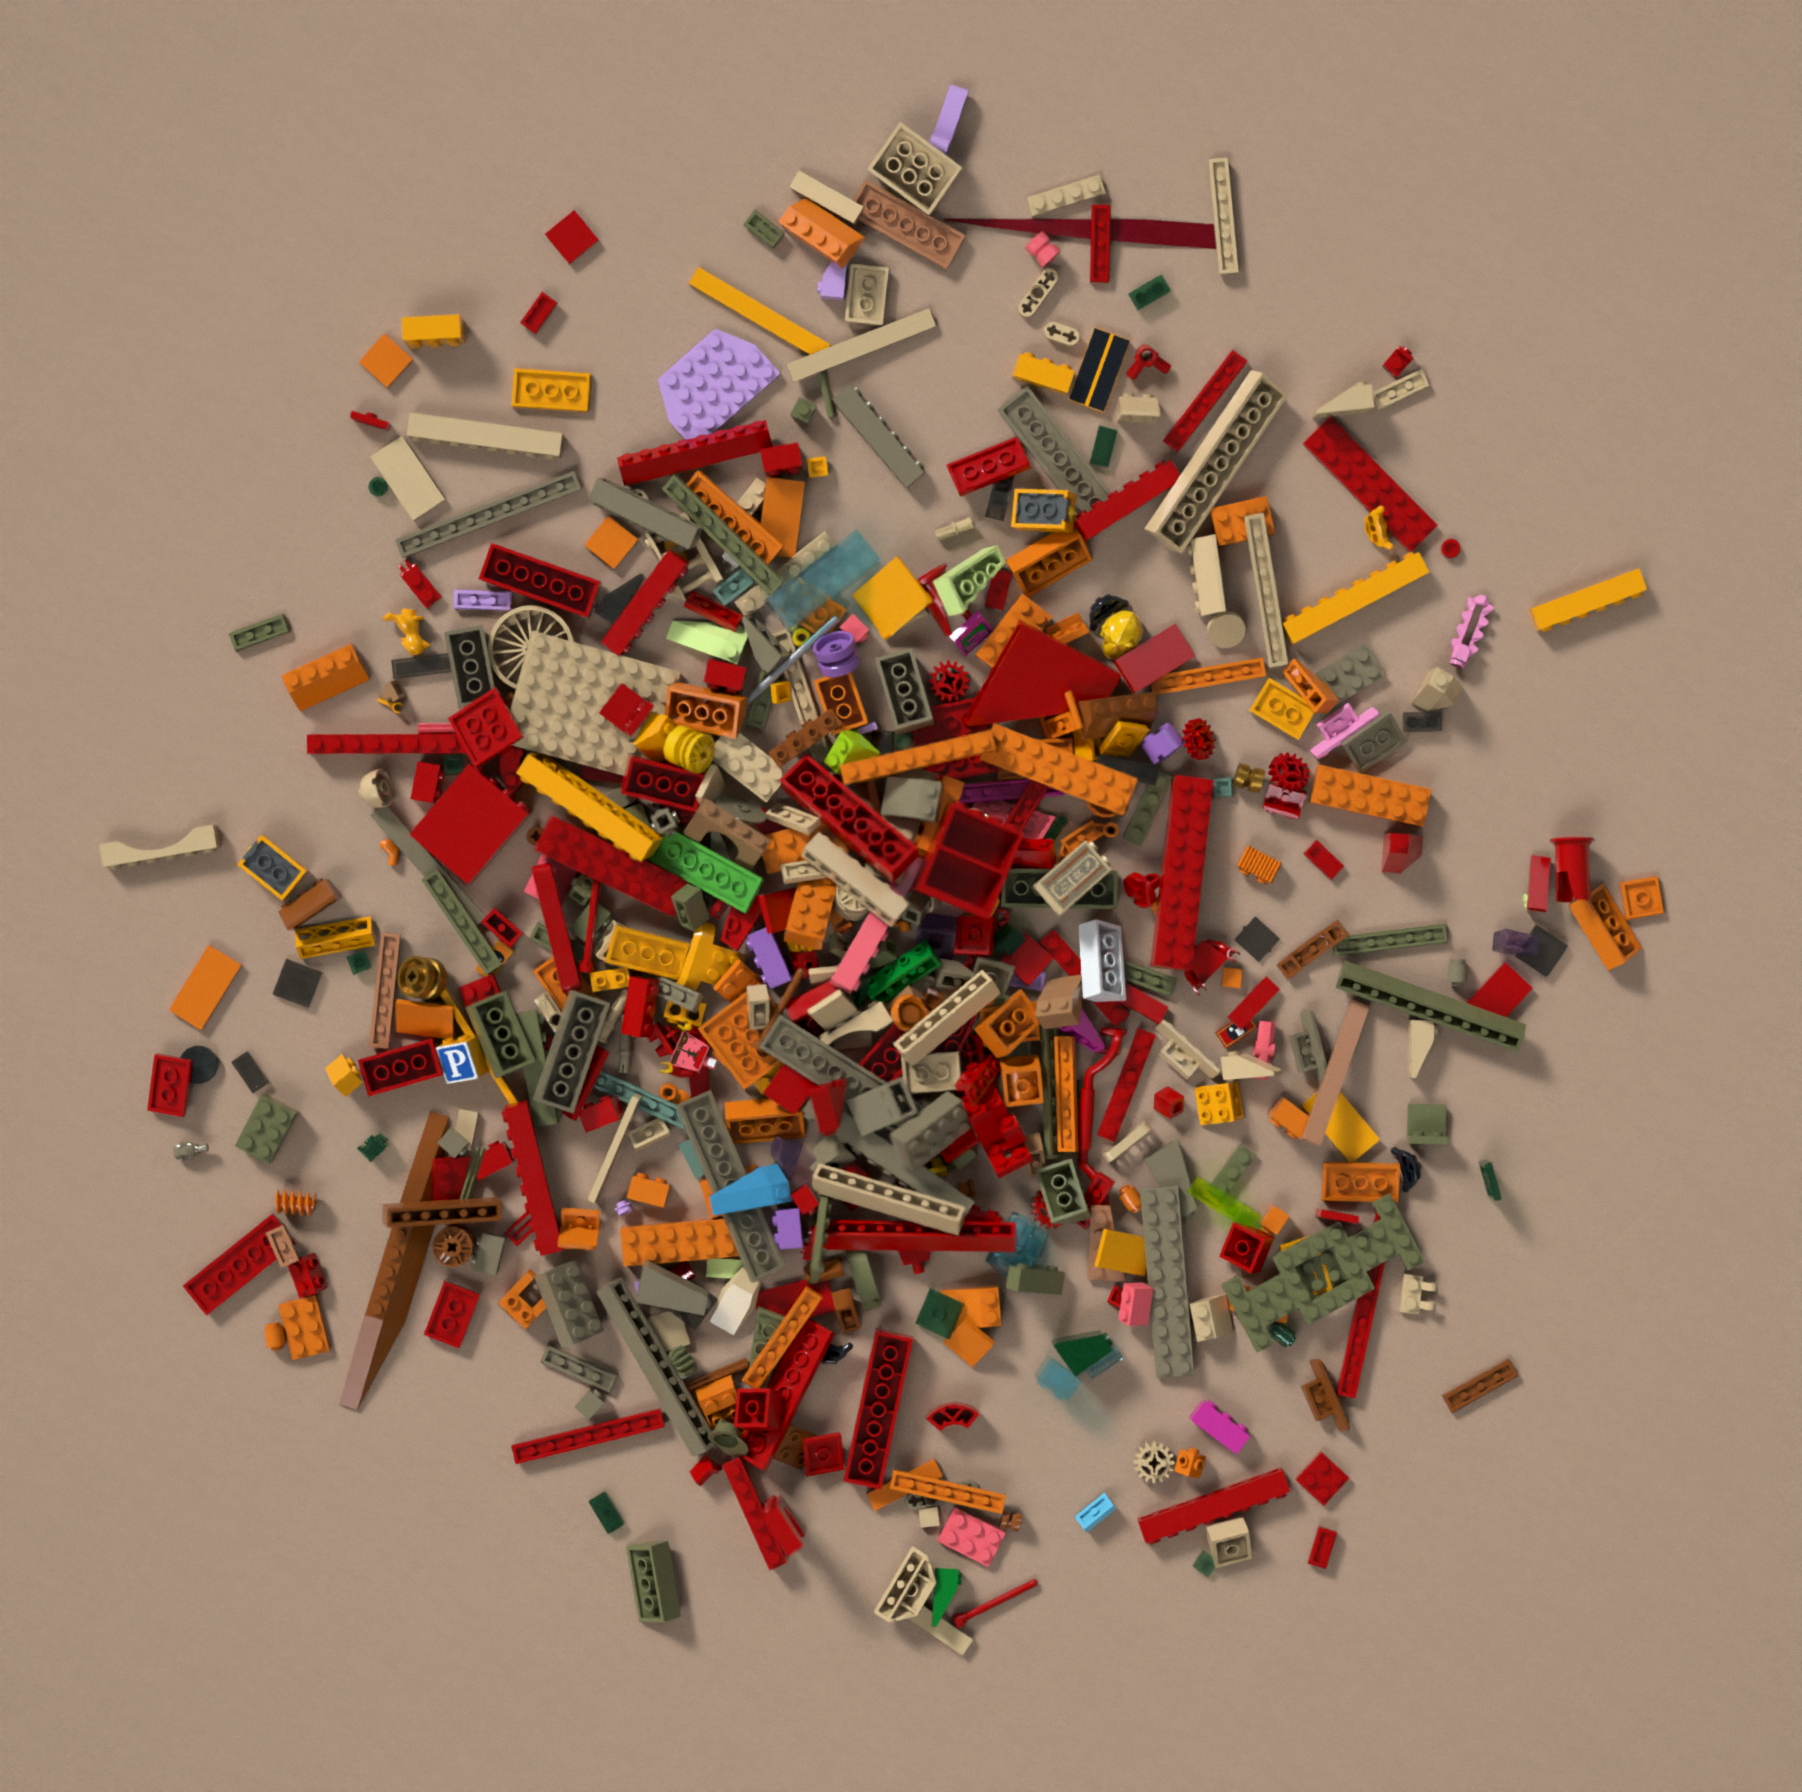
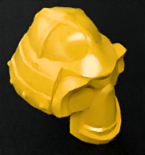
(1121, 633)

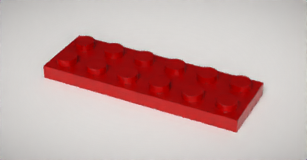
(234, 1267)

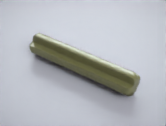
(472, 1173)

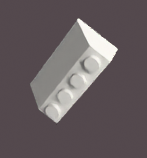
(1102, 961)

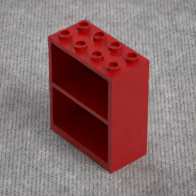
(470, 823)
(968, 859)

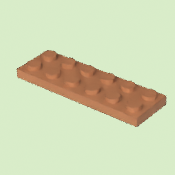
(908, 225)

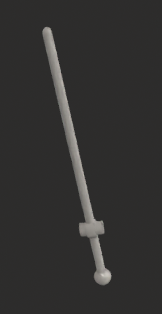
(786, 664)

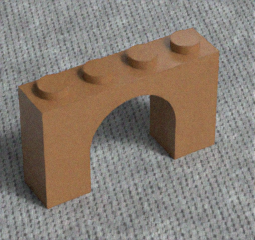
(714, 818)

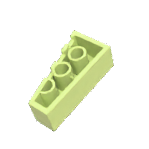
(964, 581)

